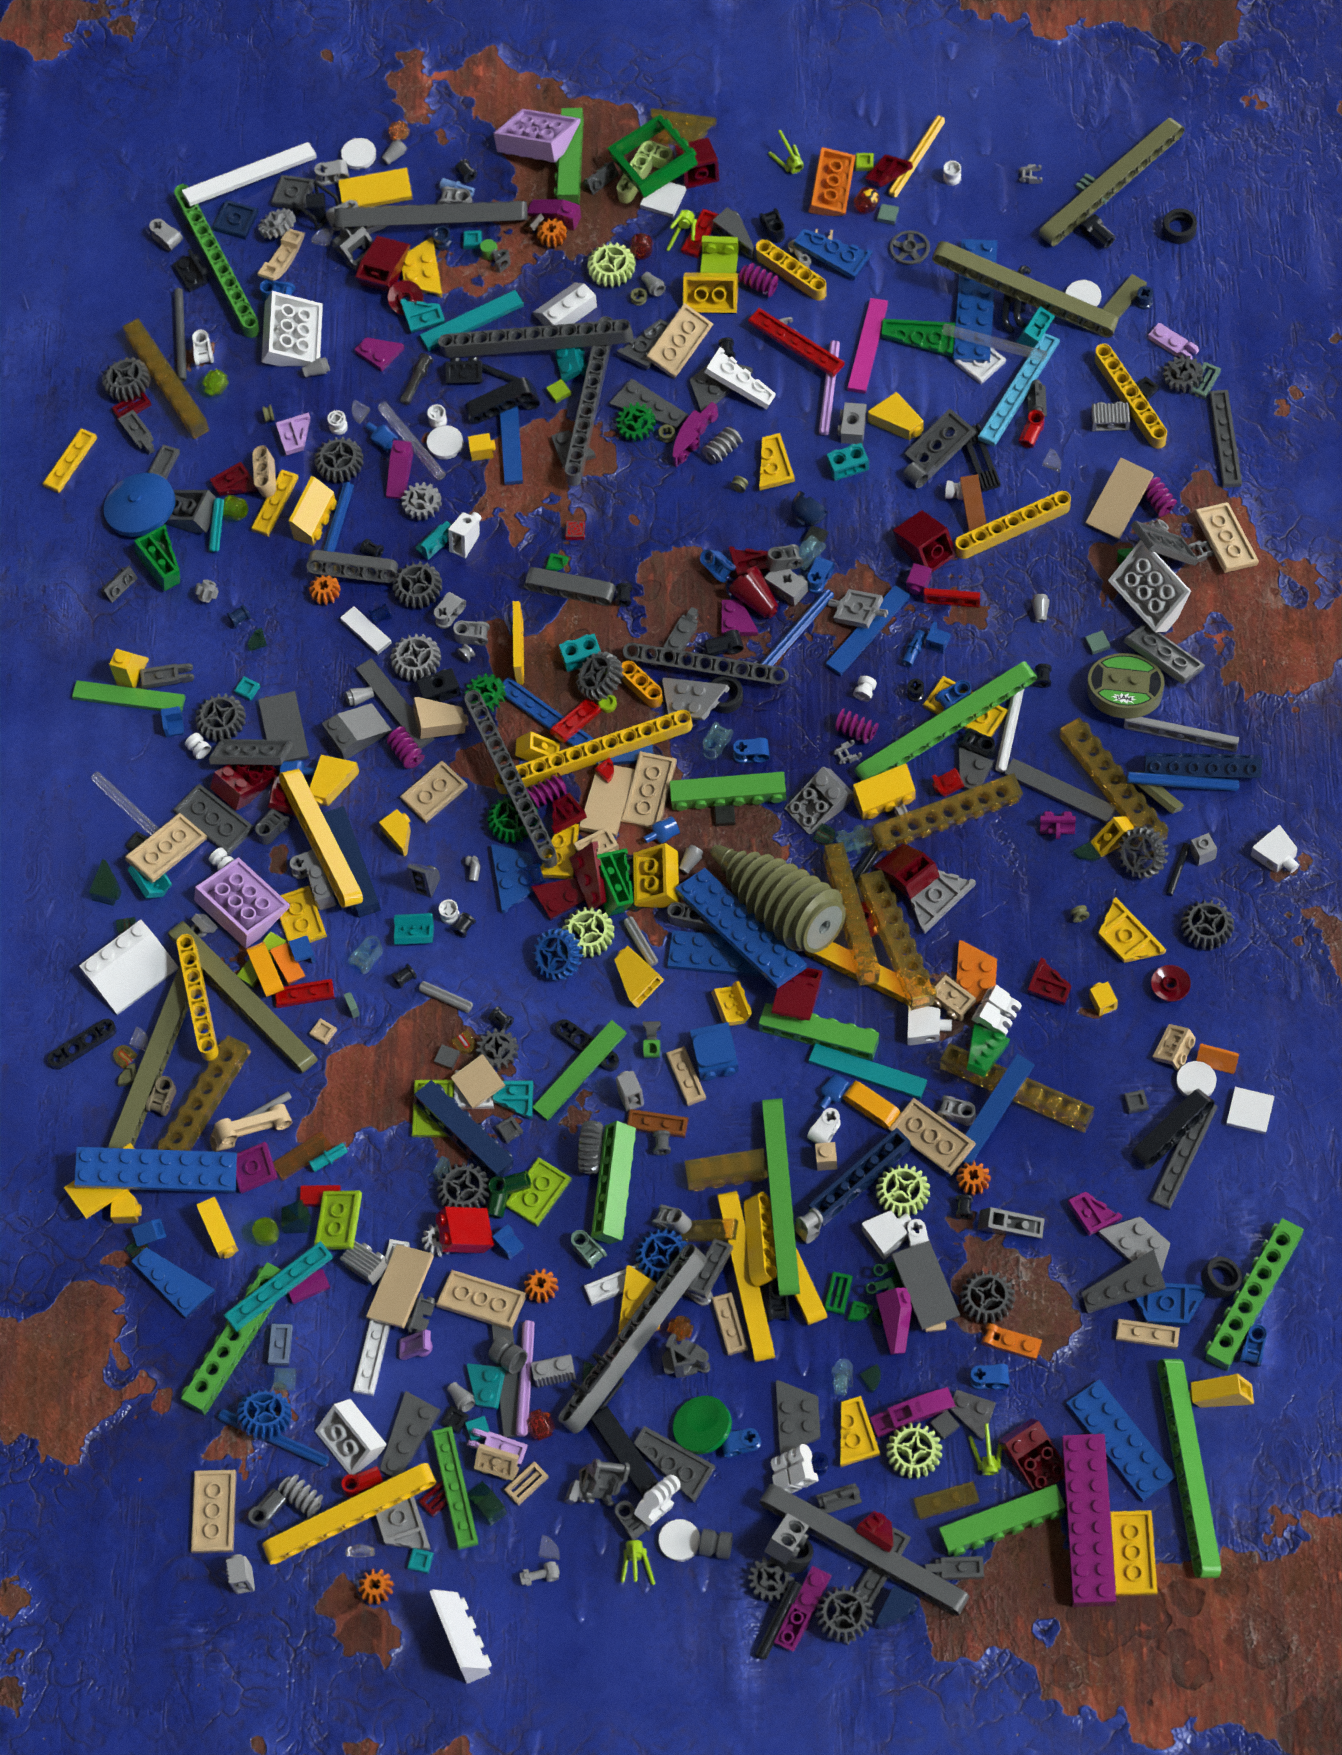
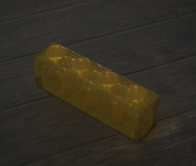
(726, 1169)

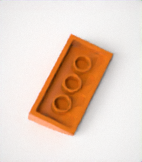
(831, 183)

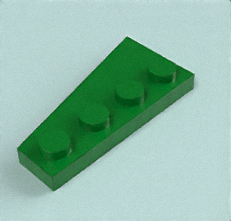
(919, 334)
(985, 1049)

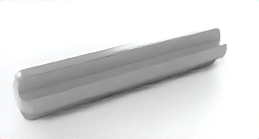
(640, 941)
(445, 996)

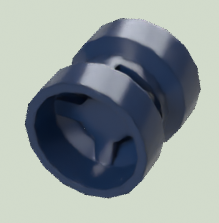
(442, 238)

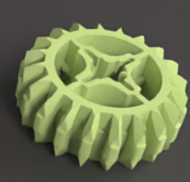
(617, 271)
(598, 940)
(916, 1181)
(921, 1453)

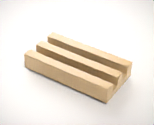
(531, 1489)

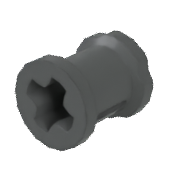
(661, 1142)

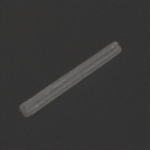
(994, 342)
(407, 435)
(124, 803)

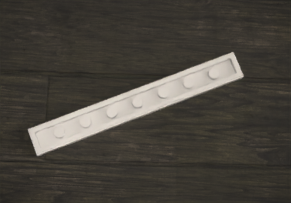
(249, 174)
(374, 1344)

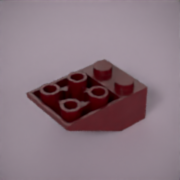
(382, 263)
(242, 782)
(908, 870)
(798, 995)
(1033, 1455)

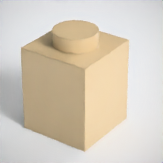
(826, 1156)

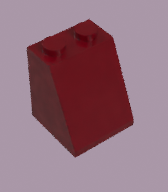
(707, 168)
(925, 540)

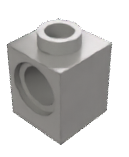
(1203, 849)

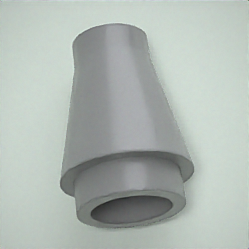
(394, 151)
(654, 284)
(317, 367)
(1040, 607)
(358, 695)
(690, 858)
(461, 1397)

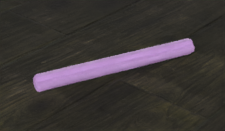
(828, 394)
(525, 1379)

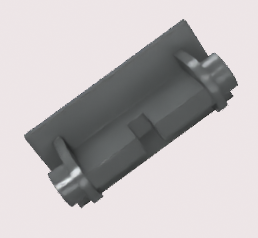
(601, 178)
(1037, 397)
(121, 582)
(421, 1307)
(839, 1498)

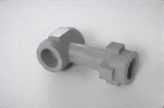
(803, 258)
(550, 1571)

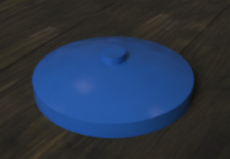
(139, 504)

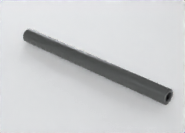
(180, 334)

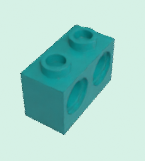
(1035, 328)
(849, 465)
(578, 647)

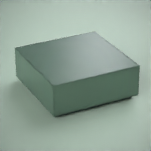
(888, 214)
(1097, 642)
(351, 1005)

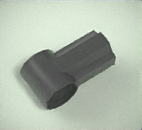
(268, 1507)

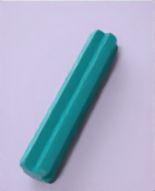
(216, 524)

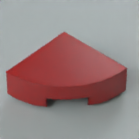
(605, 770)

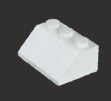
(567, 306)
(350, 1436)

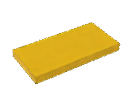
(377, 188)
(518, 643)
(985, 724)
(93, 1199)
(1133, 1553)

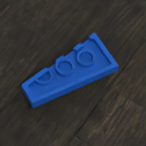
(838, 255)

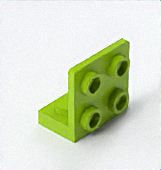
(719, 254)

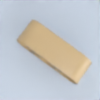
(264, 471)

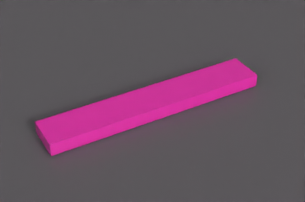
(868, 345)

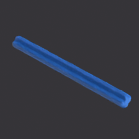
(338, 518)
(798, 628)
(1182, 781)
(282, 1442)

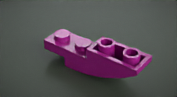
(688, 436)
(912, 1411)
(803, 1609)

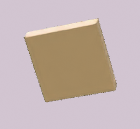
(478, 1081)

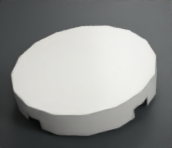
(358, 153)
(1085, 291)
(445, 442)
(1196, 1076)
(679, 1540)

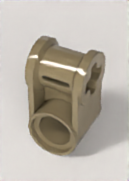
(160, 1099)

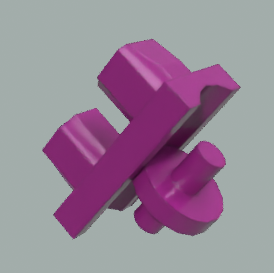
(1057, 824)

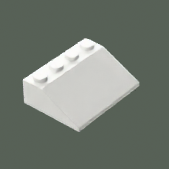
(291, 330)
(1150, 588)
(128, 967)
(461, 1635)

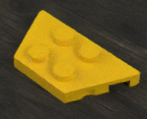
(422, 268)
(1127, 935)
(635, 1292)

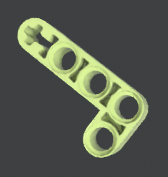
(648, 155)

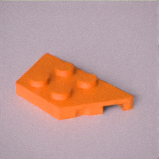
(975, 970)

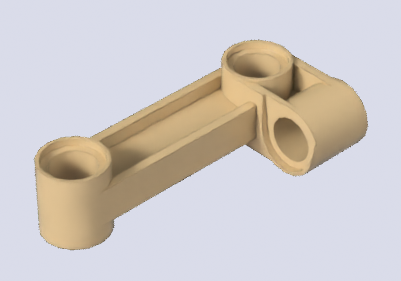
(227, 1131)

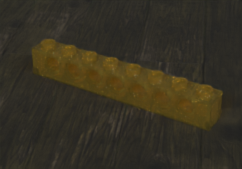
(166, 378)
(1078, 730)
(1007, 785)
(883, 912)
(855, 924)
(227, 1048)
(1031, 1094)

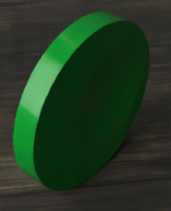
(702, 1424)

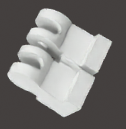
(994, 1003)
(794, 1469)
(657, 1500)

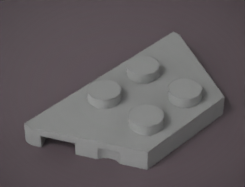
(692, 696)
(939, 898)
(1136, 1239)
(403, 1526)

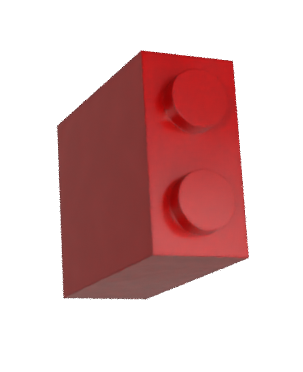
(464, 1229)

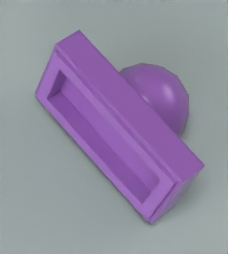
(416, 1344)

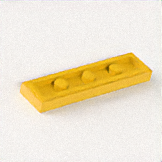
(69, 460)
(274, 505)

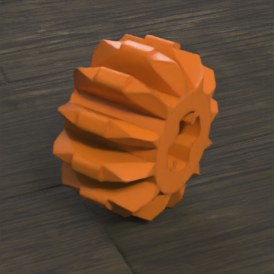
(551, 233)
(324, 589)
(973, 1185)
(541, 1278)
(380, 1580)

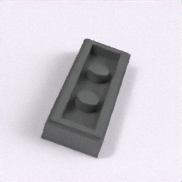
(716, 1259)

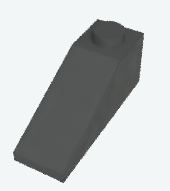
(729, 224)
(424, 878)
(1010, 1223)

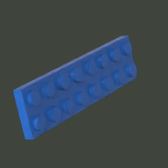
(975, 306)
(740, 929)
(155, 1169)

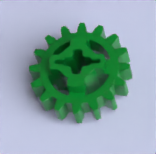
(627, 419)
(486, 688)

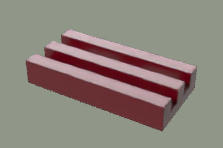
(138, 406)
(429, 1495)

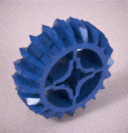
(549, 961)
(655, 1259)
(265, 1421)

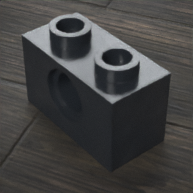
(448, 690)

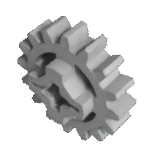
(277, 223)
(421, 501)

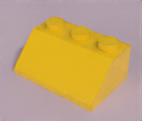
(711, 292)
(312, 512)
(884, 792)
(656, 876)

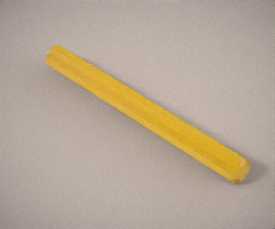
(917, 155)

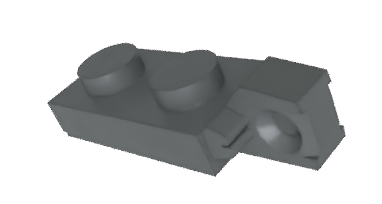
(137, 431)
(683, 631)
(958, 1568)

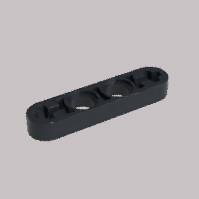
(576, 1031)
(84, 1047)

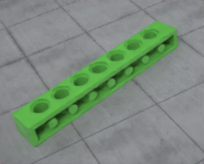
(1291, 1236)
(203, 1401)

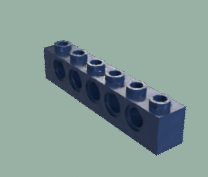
(1203, 764)
(861, 1175)

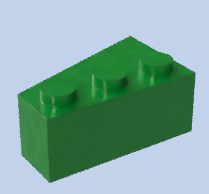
(158, 557)
(616, 881)

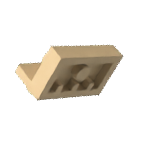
(605, 841)
(953, 998)
(1175, 1046)
(496, 1462)

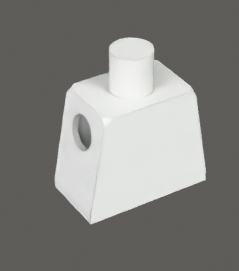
(464, 534)
(1276, 851)
(925, 1025)
(886, 1232)

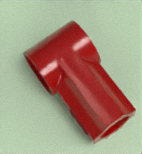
(1032, 430)
(363, 1480)

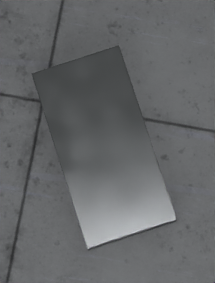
(1164, 543)
(1164, 653)
(284, 722)
(251, 752)
(214, 819)
(926, 1285)

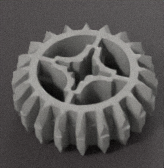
(406, 664)

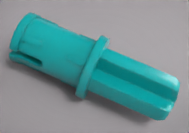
(328, 1157)

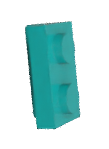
(571, 362)
(434, 541)
(149, 889)
(413, 928)

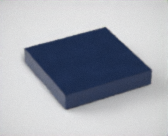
(235, 219)

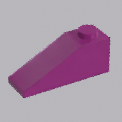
(562, 210)
(399, 468)
(895, 1314)

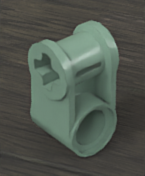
(589, 1251)

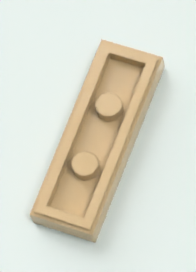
(686, 1076)
(729, 1324)
(1147, 1334)

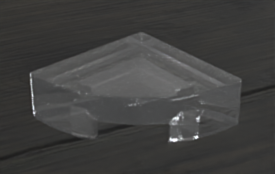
(323, 237)
(359, 411)
(1052, 461)
(139, 1039)
(548, 1548)
(360, 1551)

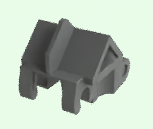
(349, 241)
(684, 1358)
(602, 1480)

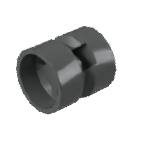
(508, 1355)
(715, 1543)

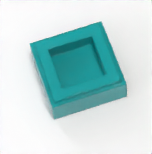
(472, 239)
(247, 688)
(478, 1423)
(420, 1561)

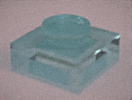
(441, 1167)
(284, 1379)

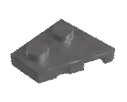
(973, 1412)

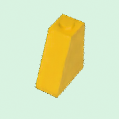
(896, 417)
(127, 668)
(331, 778)
(637, 976)
(217, 1228)
(1222, 1391)

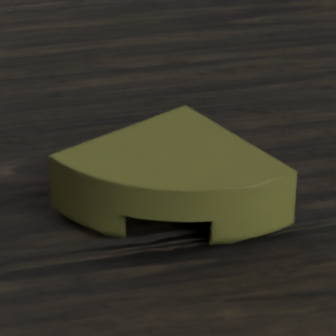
(128, 1075)

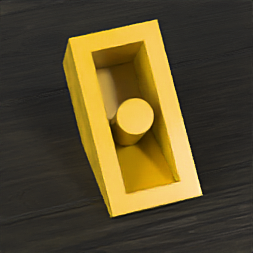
(534, 746)
(397, 830)
(1111, 835)
(125, 1209)

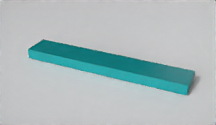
(474, 318)
(868, 1071)
(278, 1286)

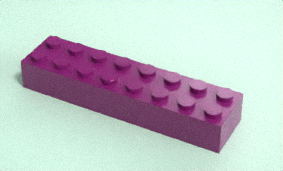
(1088, 1520)

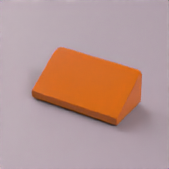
(286, 963)
(1218, 1058)

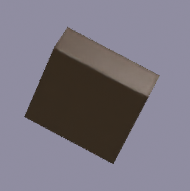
(533, 223)

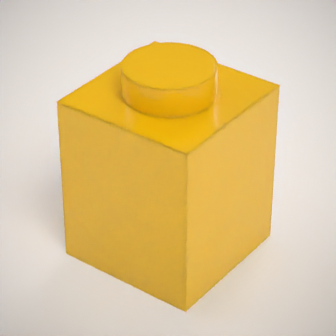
(481, 447)
(1103, 998)

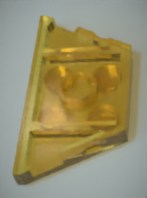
(689, 125)

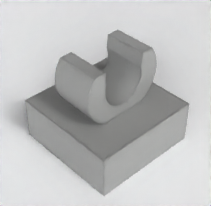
(204, 923)
(574, 1493)

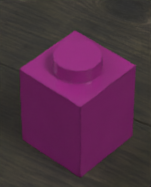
(918, 579)

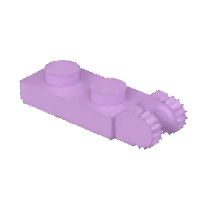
(1172, 341)
(499, 1442)

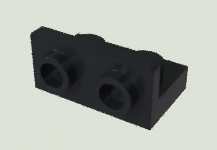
(191, 271)
(464, 371)

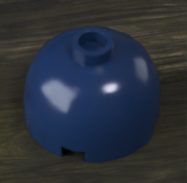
(807, 510)

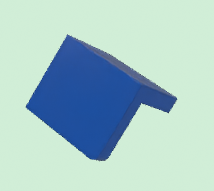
(937, 639)
(172, 721)
(302, 949)
(149, 1232)
(508, 1242)

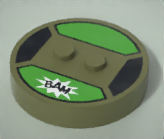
(1125, 685)

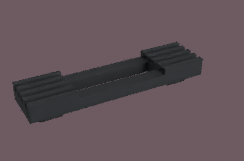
(987, 479)

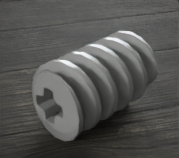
(721, 444)
(300, 1495)

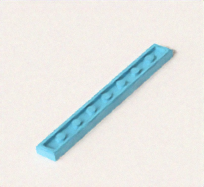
(1017, 392)

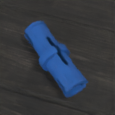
(913, 648)

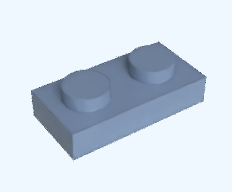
(280, 1344)

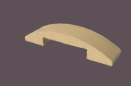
(284, 255)

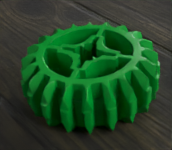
(499, 825)

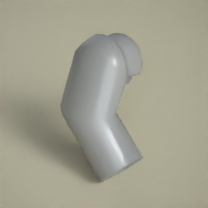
(475, 867)

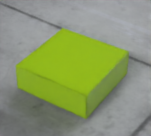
(864, 161)
(558, 391)

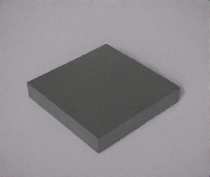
(292, 189)

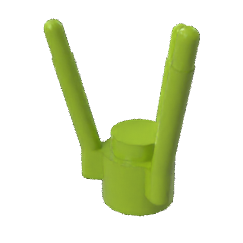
(794, 162)
(685, 220)
(989, 1465)
(634, 1551)

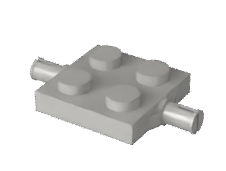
(858, 608)

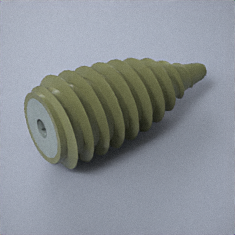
(784, 898)

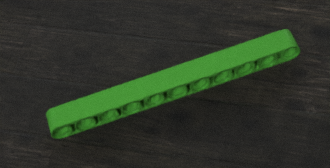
(218, 264)
(948, 721)
(781, 1197)
(1189, 1468)

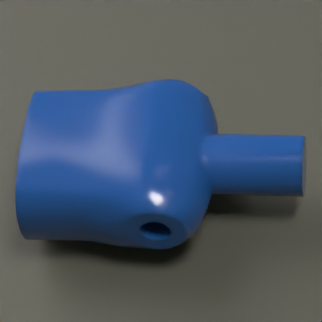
(381, 436)
(298, 764)
(663, 830)
(833, 1091)

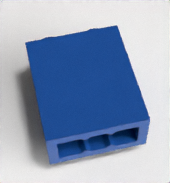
(714, 1051)

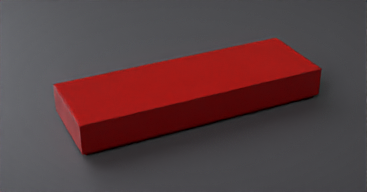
(702, 228)
(952, 597)
(575, 720)
(305, 993)

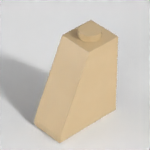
(438, 718)

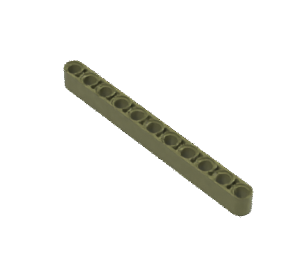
(1112, 180)
(1025, 289)
(248, 1002)
(152, 1064)

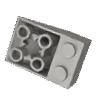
(819, 800)

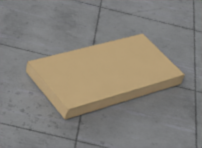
(679, 341)
(1119, 498)
(1226, 537)
(648, 790)
(607, 801)
(165, 848)
(933, 1136)
(400, 1286)
(481, 1299)
(213, 1511)

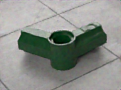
(511, 1184)

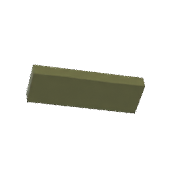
(1124, 296)
(1162, 796)

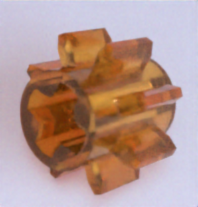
(398, 130)
(681, 1327)

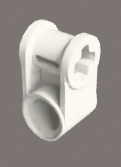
(202, 350)
(823, 1129)
(917, 1238)

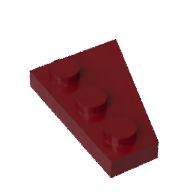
(587, 873)
(559, 896)

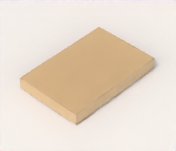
(434, 791)

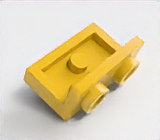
(732, 1004)

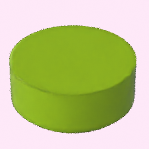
(608, 705)

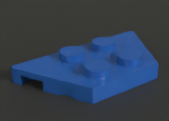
(511, 875)
(1173, 1305)

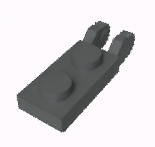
(166, 675)

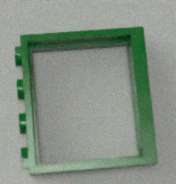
(666, 173)

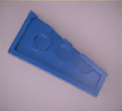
(175, 1284)

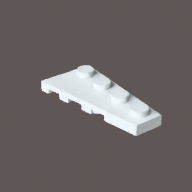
(730, 374)

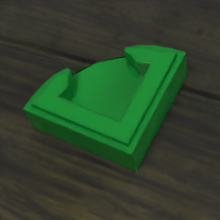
(556, 562)
(859, 1311)

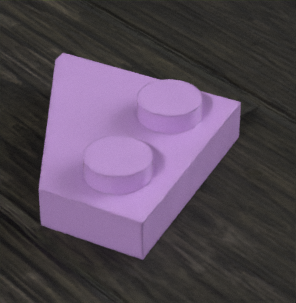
(294, 433)

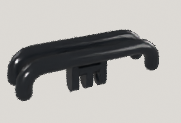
(1018, 305)

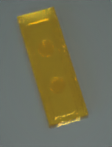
(712, 1228)
(946, 1500)

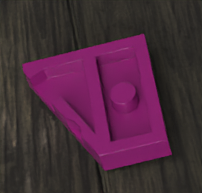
(1092, 1213)

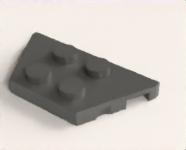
(709, 389)
(796, 1416)

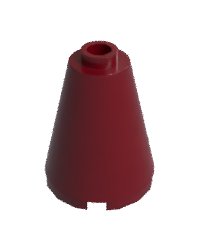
(755, 593)

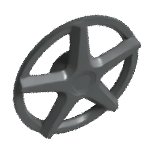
(909, 247)

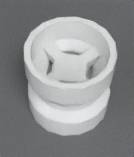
(952, 173)
(437, 416)
(337, 422)
(953, 490)
(864, 689)
(198, 746)
(220, 858)
(446, 908)

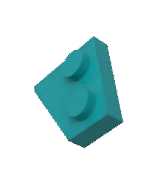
(422, 315)
(516, 1097)
(486, 1384)

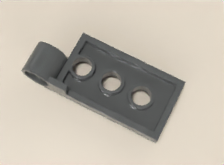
(918, 472)

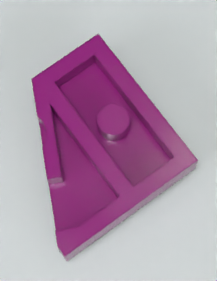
(378, 352)
(736, 617)

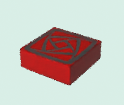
(575, 530)

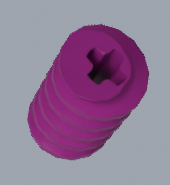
(758, 280)
(1159, 497)
(855, 727)
(405, 748)
(547, 790)

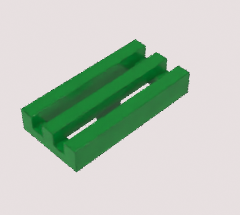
(835, 1309)

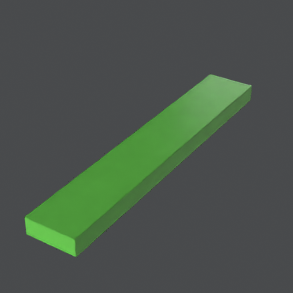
(126, 696)
(579, 1070)
(455, 1488)

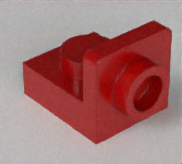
(947, 782)

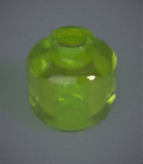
(215, 382)
(235, 508)
(265, 1231)

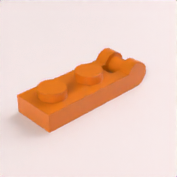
(1012, 1342)

